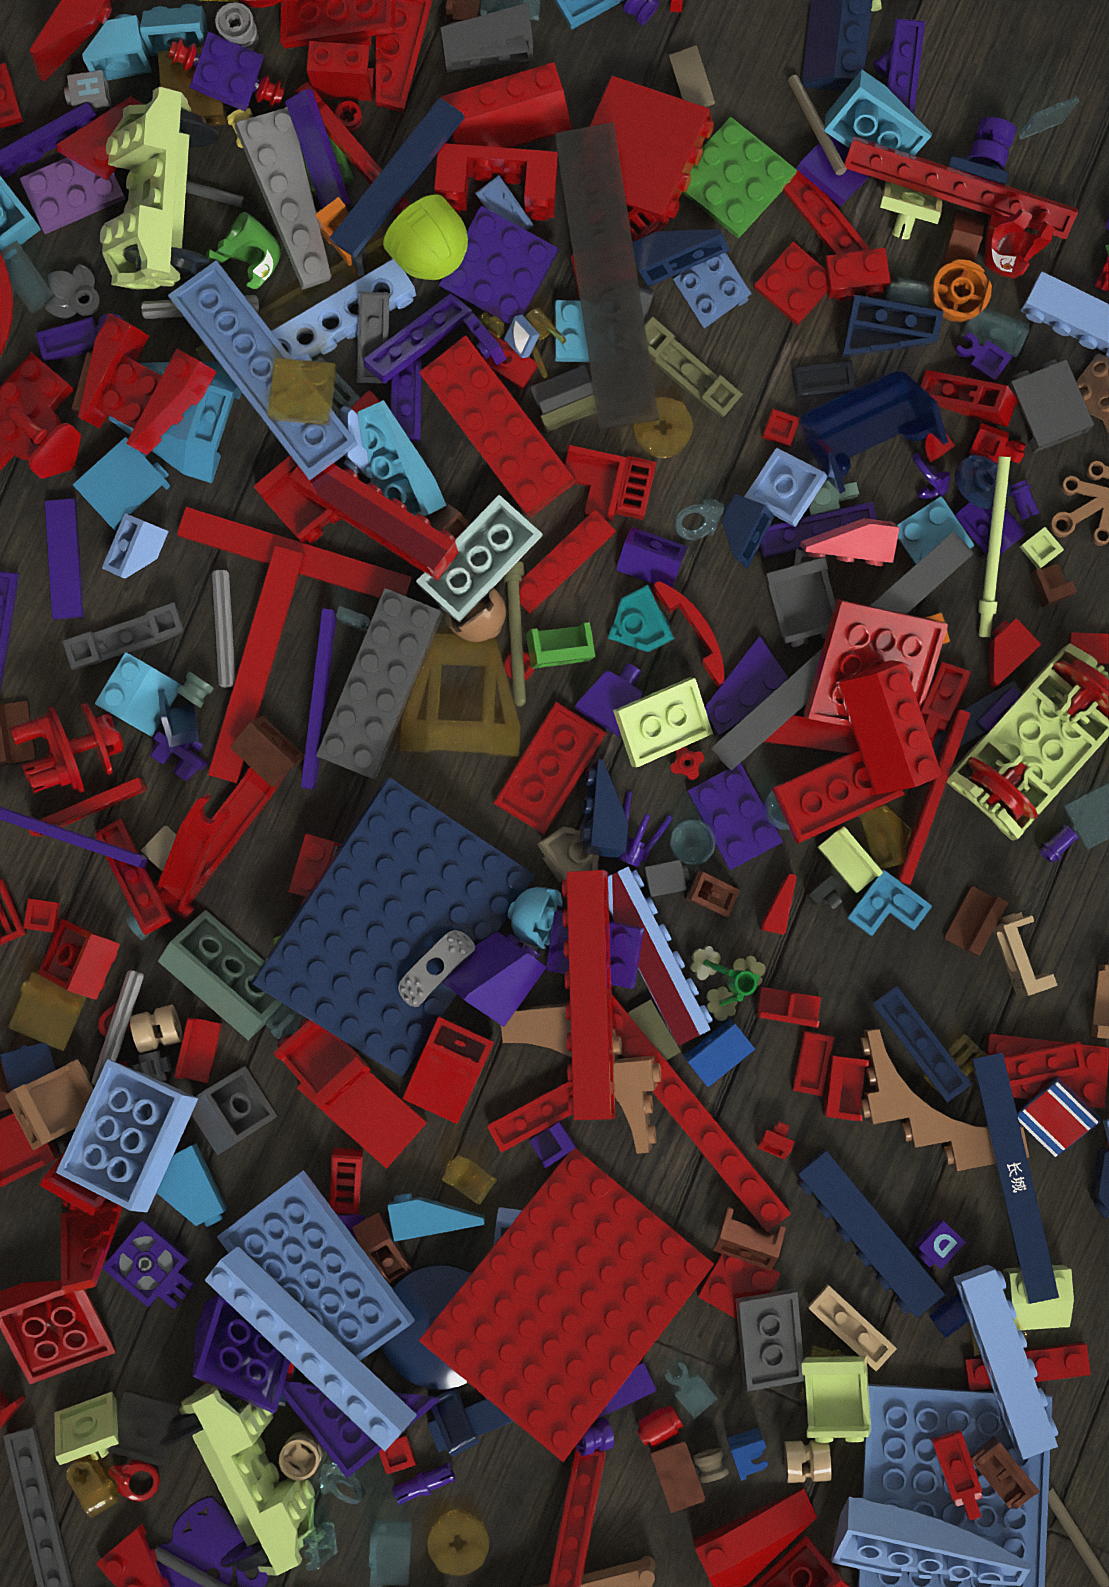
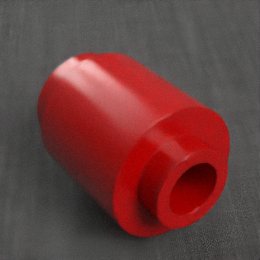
(659, 1426)

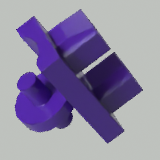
(189, 760)

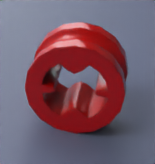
(352, 107)

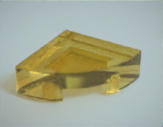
(492, 324)

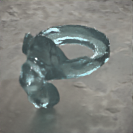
(710, 511)
(331, 1475)

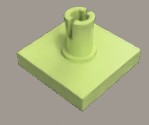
(910, 206)
(86, 1429)

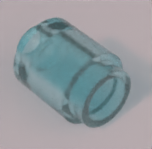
(909, 292)

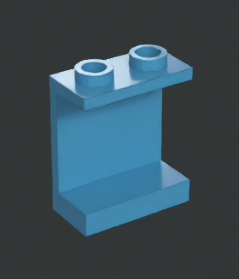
(120, 482)

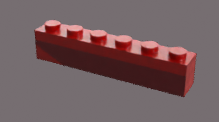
(380, 518)

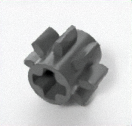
(153, 1065)

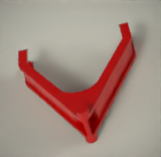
(206, 842)

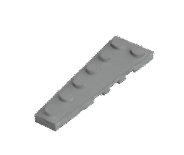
(283, 180)

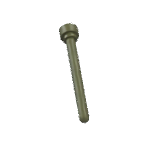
(512, 579)

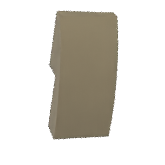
(692, 77)

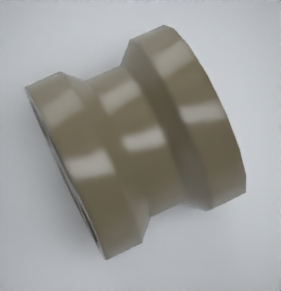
(710, 1465)

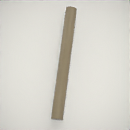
(817, 125)
(1077, 1538)

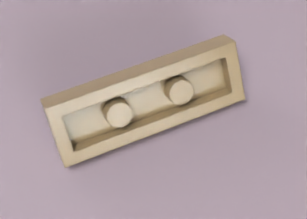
(851, 1327)

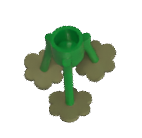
(741, 980)

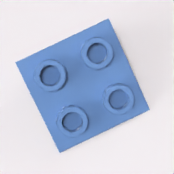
(712, 288)

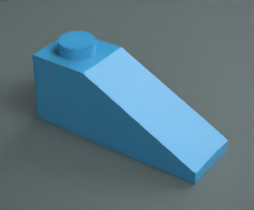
(425, 1217)

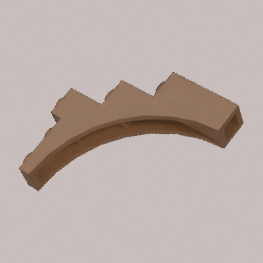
(632, 1076)
(924, 1126)

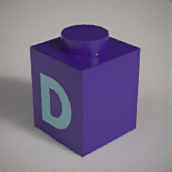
(938, 1244)

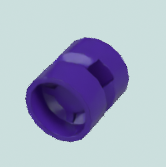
(993, 140)

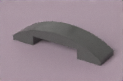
(125, 637)

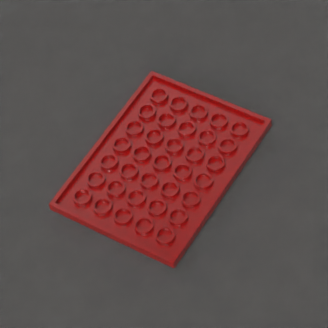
(566, 1304)

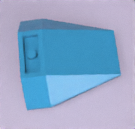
(195, 440)

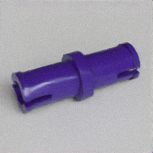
(424, 1483)

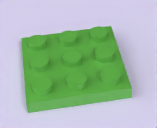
(737, 177)

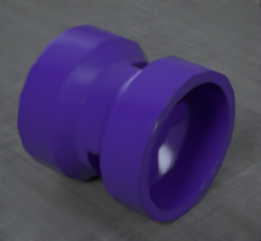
(597, 1437)

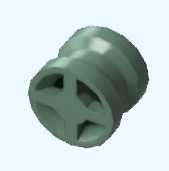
(194, 689)

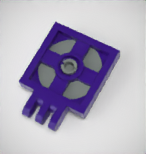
(150, 1266)

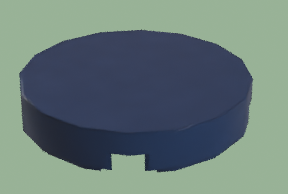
(977, 480)

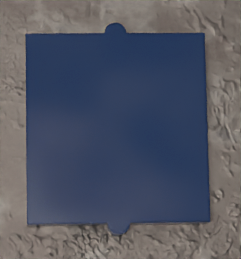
(26, 1064)

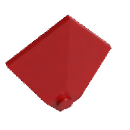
(66, 31)
(51, 1328)

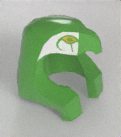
(252, 244)

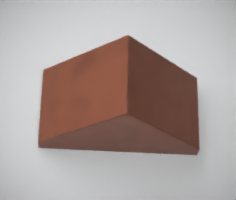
(964, 238)
(712, 893)

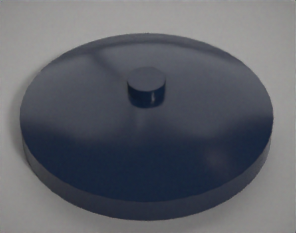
(425, 1296)

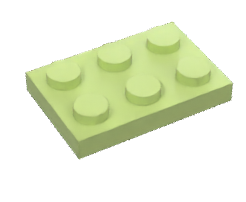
(663, 722)

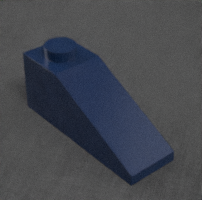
(673, 252)

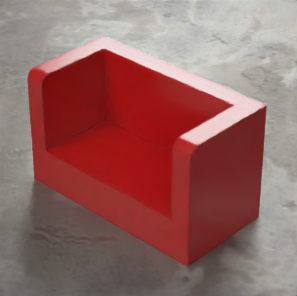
(844, 1087)

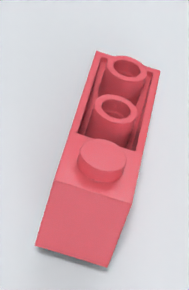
(860, 539)

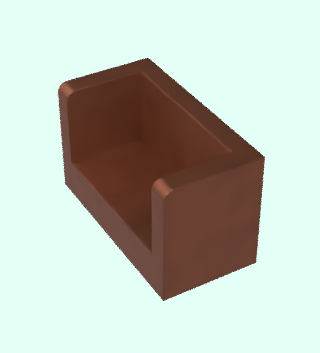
(748, 1242)

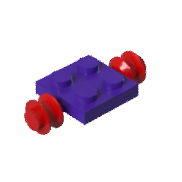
(226, 72)

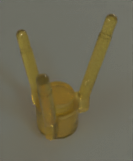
(544, 326)

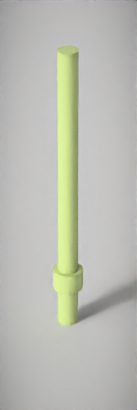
(988, 605)

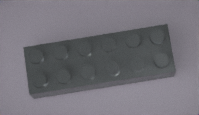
(380, 684)

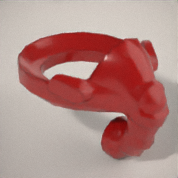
(123, 1473)

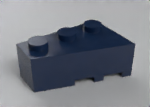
(888, 326)

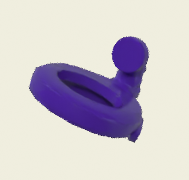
(938, 480)

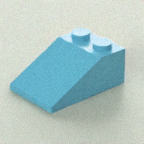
(874, 114)

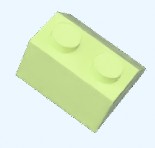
(1043, 1314)

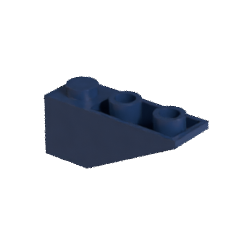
(605, 819)

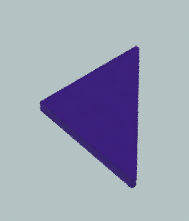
(335, 1431)

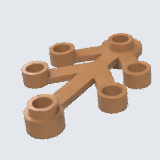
(1101, 501)

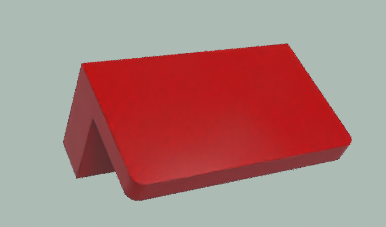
(198, 1050)

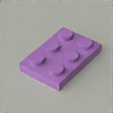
(68, 193)

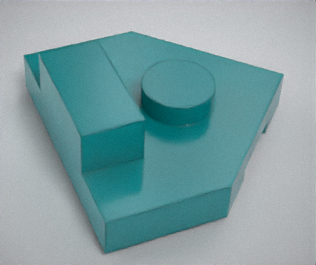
(641, 621)

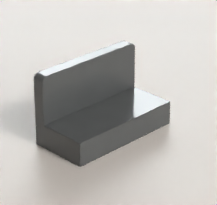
(562, 390)

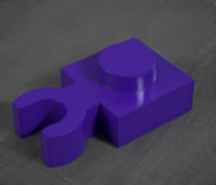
(487, 344)
(988, 359)

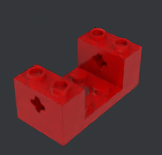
(535, 167)

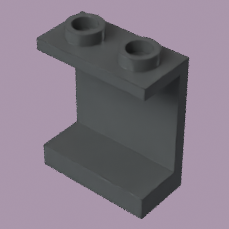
(1051, 404)

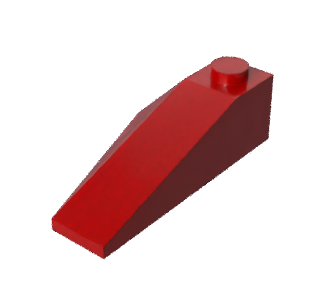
(748, 1544)

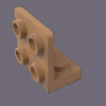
(1095, 388)

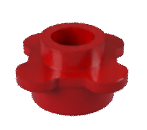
(679, 765)

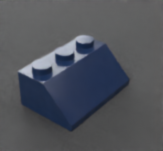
(836, 43)

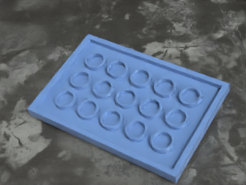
(320, 1265)

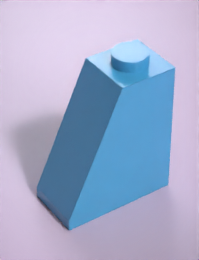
(191, 1188)

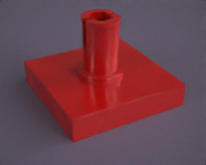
(70, 1191)

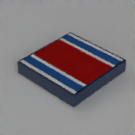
(1057, 1117)

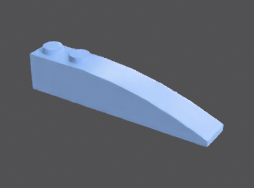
(900, 1540)

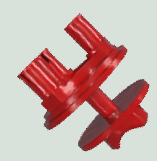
(59, 764)

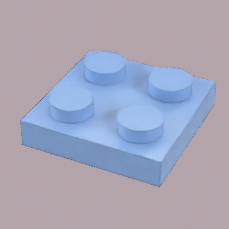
(786, 486)

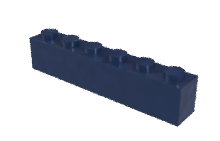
(870, 1233)

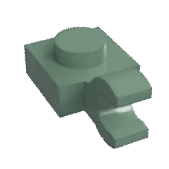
(828, 498)

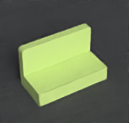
(849, 859)

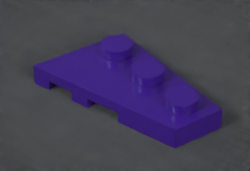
(745, 688)

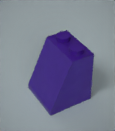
(496, 976)

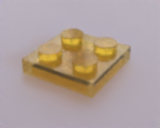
(302, 391)

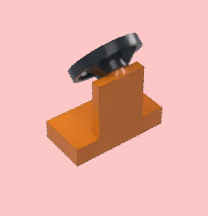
(328, 220)

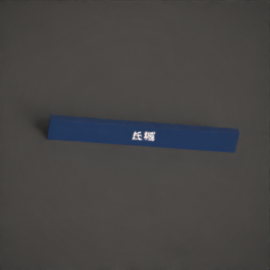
(1015, 1178)

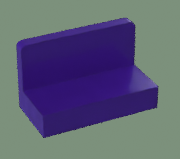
(978, 524)
(650, 557)

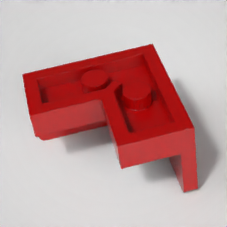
(602, 474)

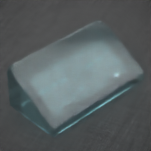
(998, 329)

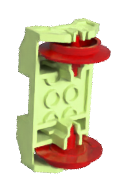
(1038, 742)

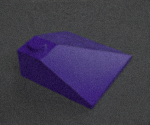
(237, 1356)

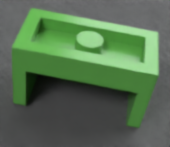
(560, 646)

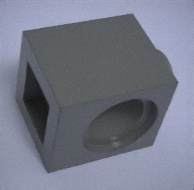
(666, 878)

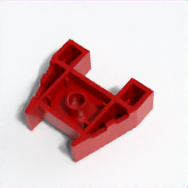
(135, 393)

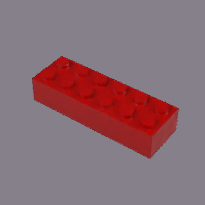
(498, 427)

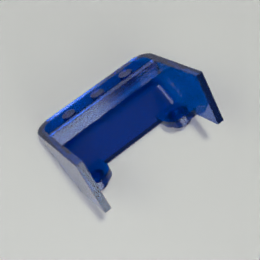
(868, 418)

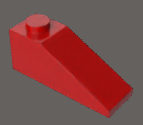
(971, 397)

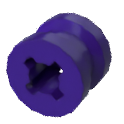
(641, 9)

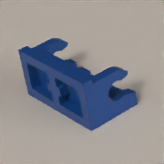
(718, 1052)
(747, 1447)

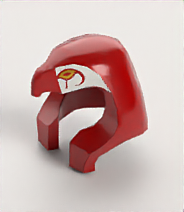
(1010, 247)

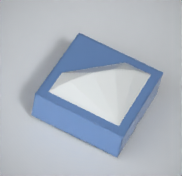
(522, 336)

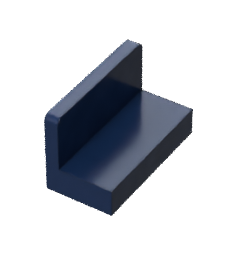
(179, 723)

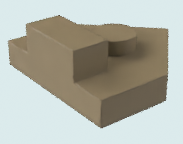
(565, 853)

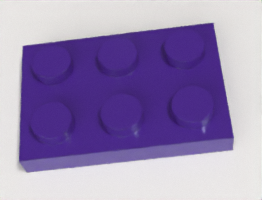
(735, 816)
(624, 951)

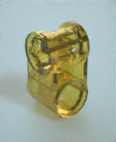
(93, 1489)

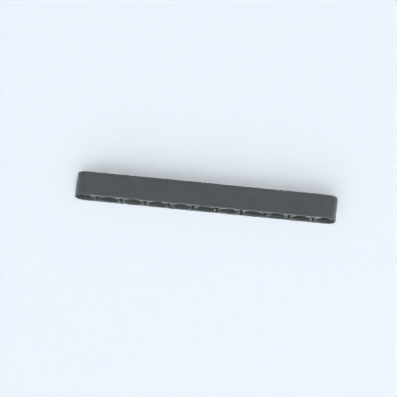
(796, 690)

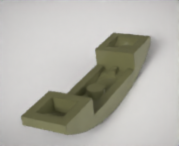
(688, 371)

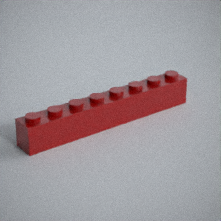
(589, 995)

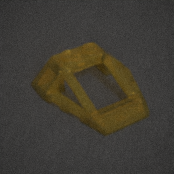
(461, 735)

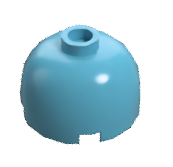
(534, 915)

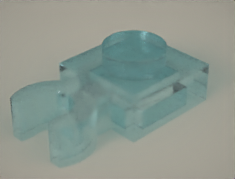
(693, 1392)

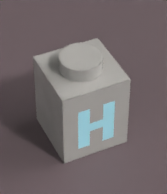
(90, 88)

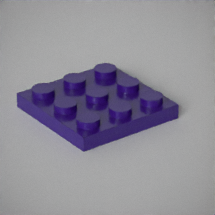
(500, 266)

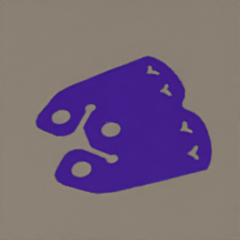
(206, 1545)

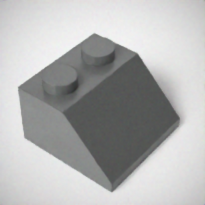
(232, 1110)

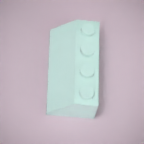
(485, 555)

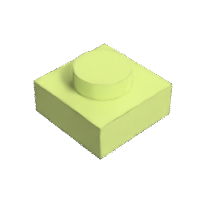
(1041, 548)

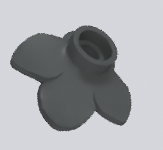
(68, 291)

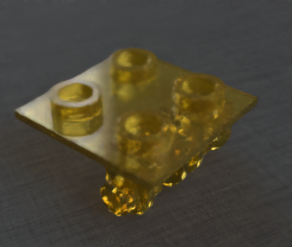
(46, 1011)

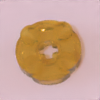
(675, 440)
(448, 1558)

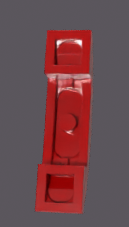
(672, 600)

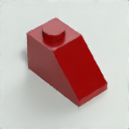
(1009, 650)

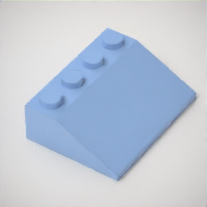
(127, 1136)

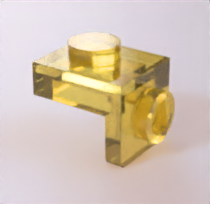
(469, 1178)

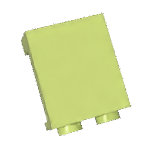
(837, 1398)

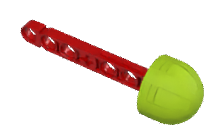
(426, 235)

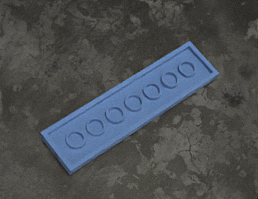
(248, 356)

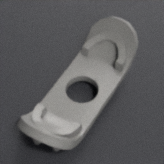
(419, 983)

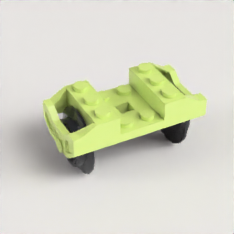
(149, 234)
(267, 1513)

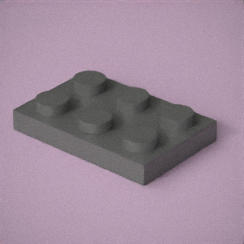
(770, 1339)

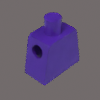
(610, 694)

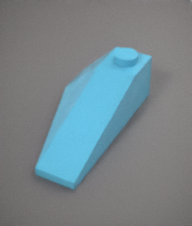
(396, 463)

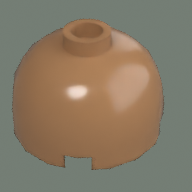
(482, 621)

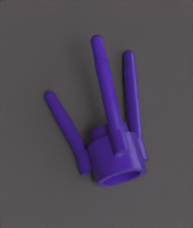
(634, 848)

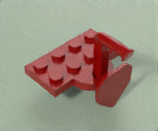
(29, 419)

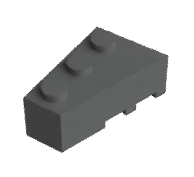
(489, 40)

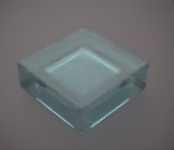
(352, 618)

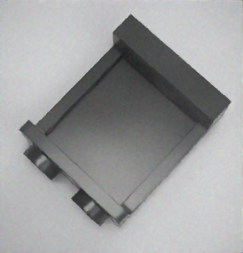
(802, 600)

